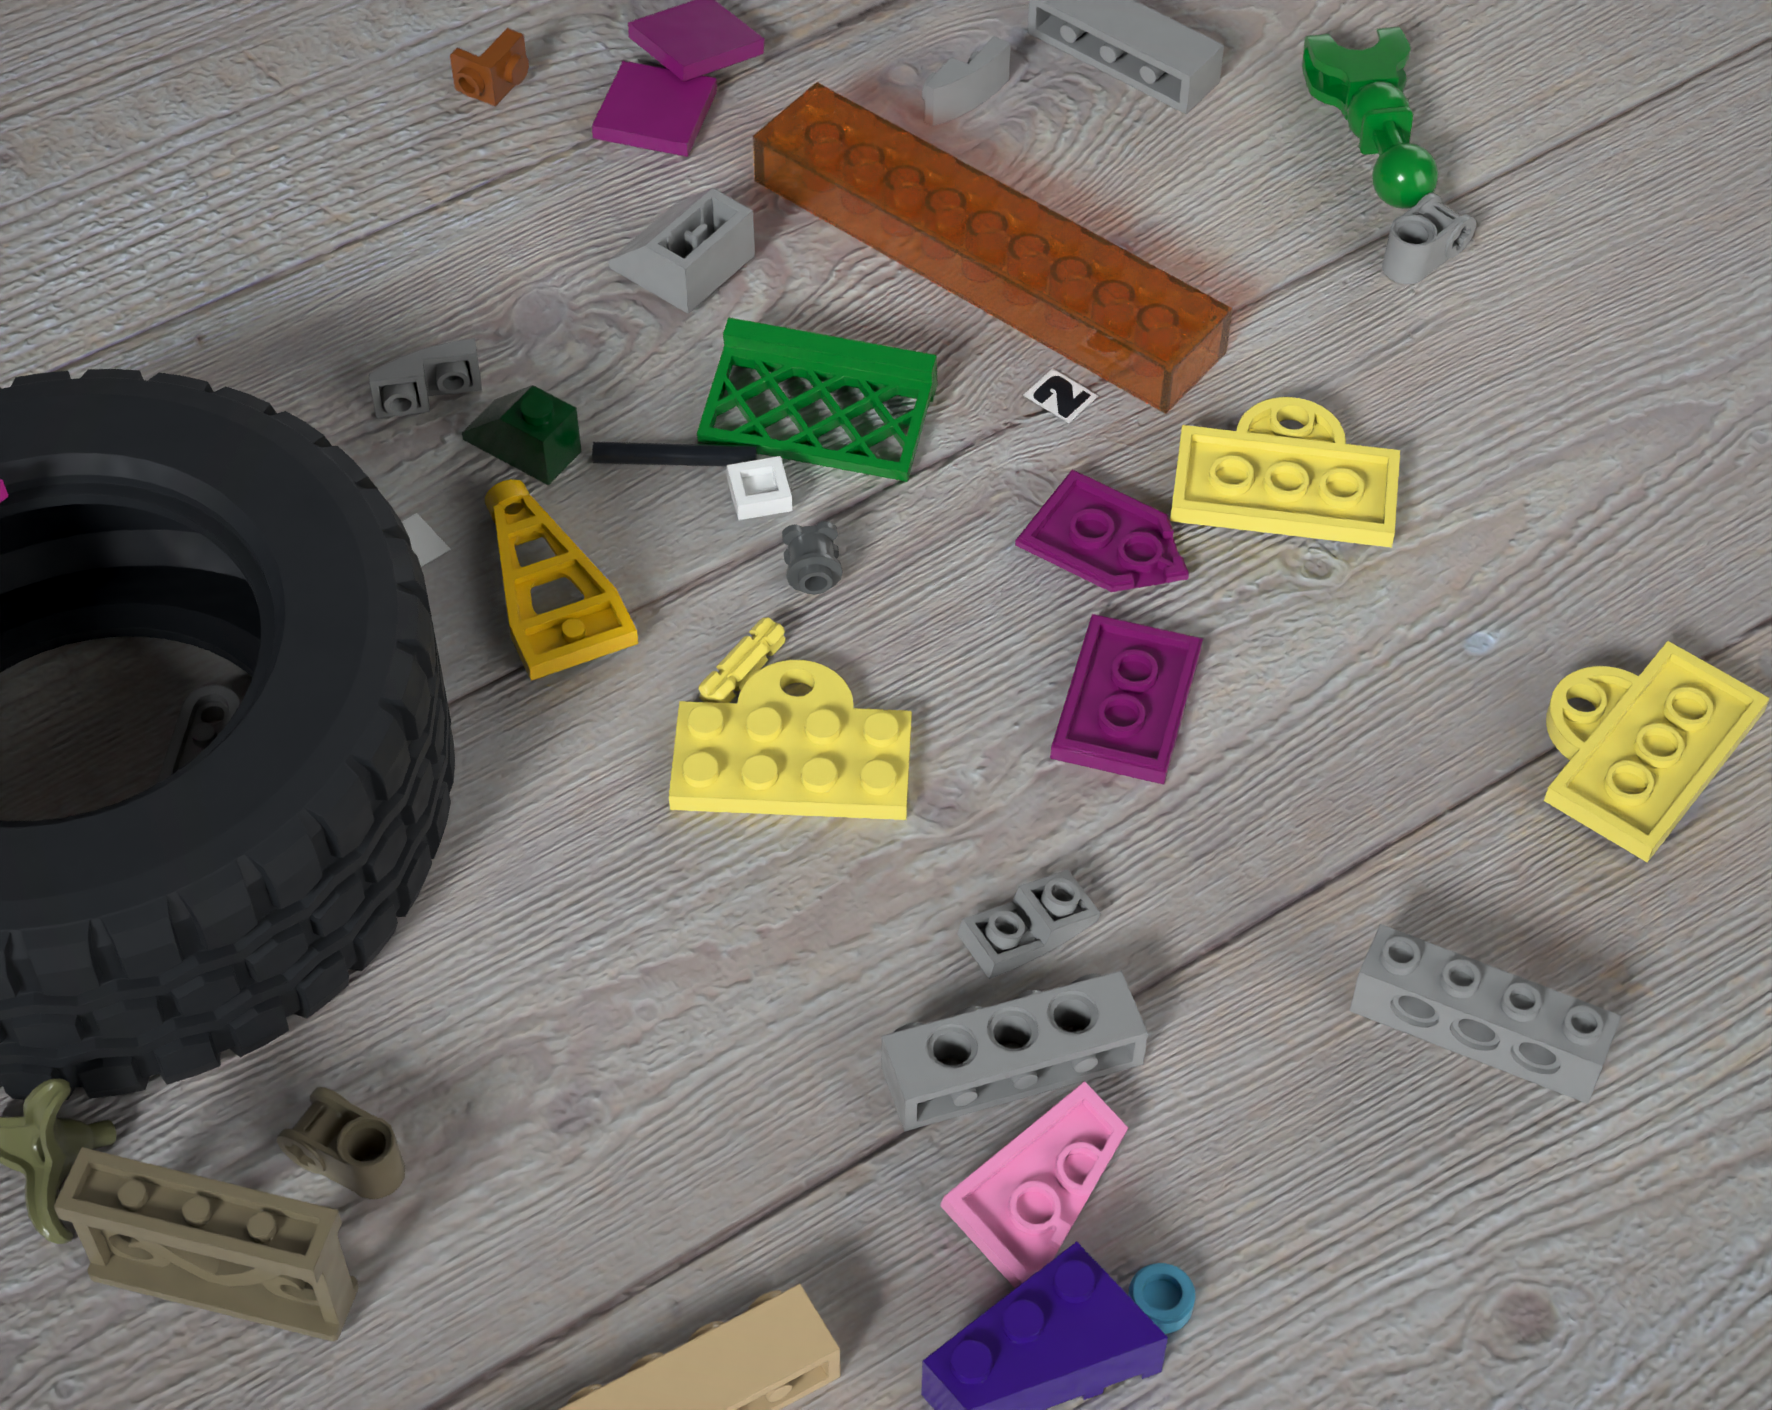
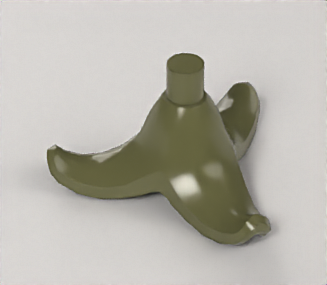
(45, 1151)

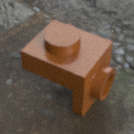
(494, 72)

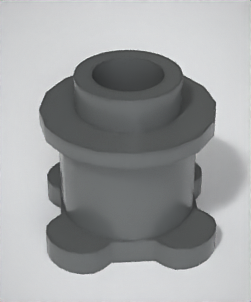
(812, 557)

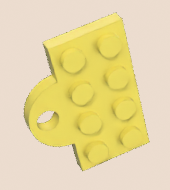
(1287, 478)
(1646, 744)
(792, 751)

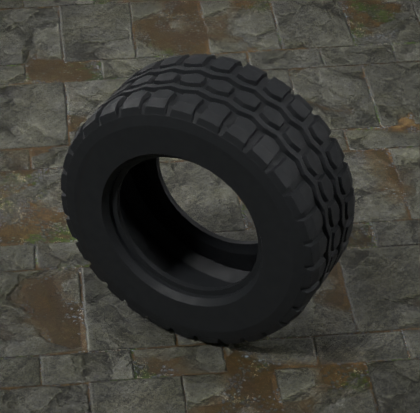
(312, 816)

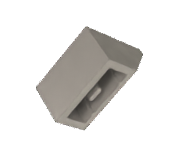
(690, 249)

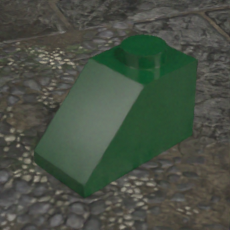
(528, 432)

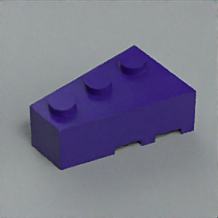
(1046, 1343)

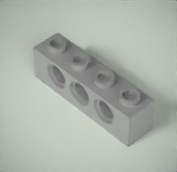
(1484, 1013)
(993, 1075)

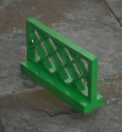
(836, 364)

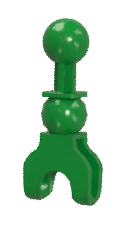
(1371, 96)

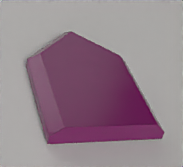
(1104, 536)

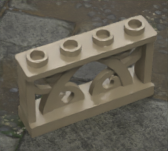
(209, 1244)

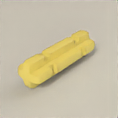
(742, 662)

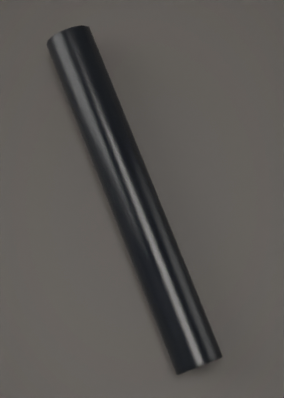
(671, 454)

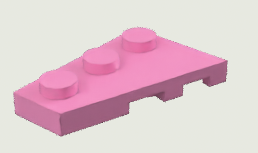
(1037, 1185)

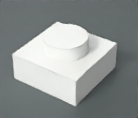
(759, 488)

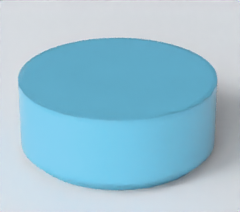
(1164, 1295)

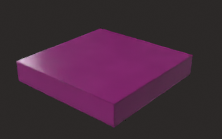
(696, 38)
(654, 109)

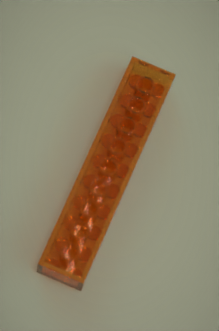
(993, 246)

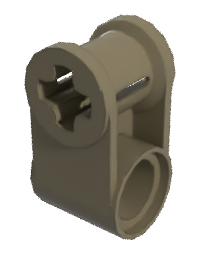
(336, 1138)

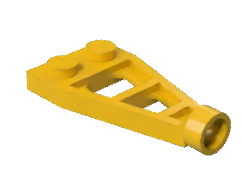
(568, 633)

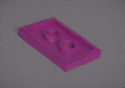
(1127, 699)

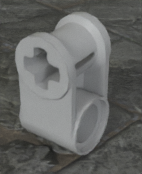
(1425, 240)

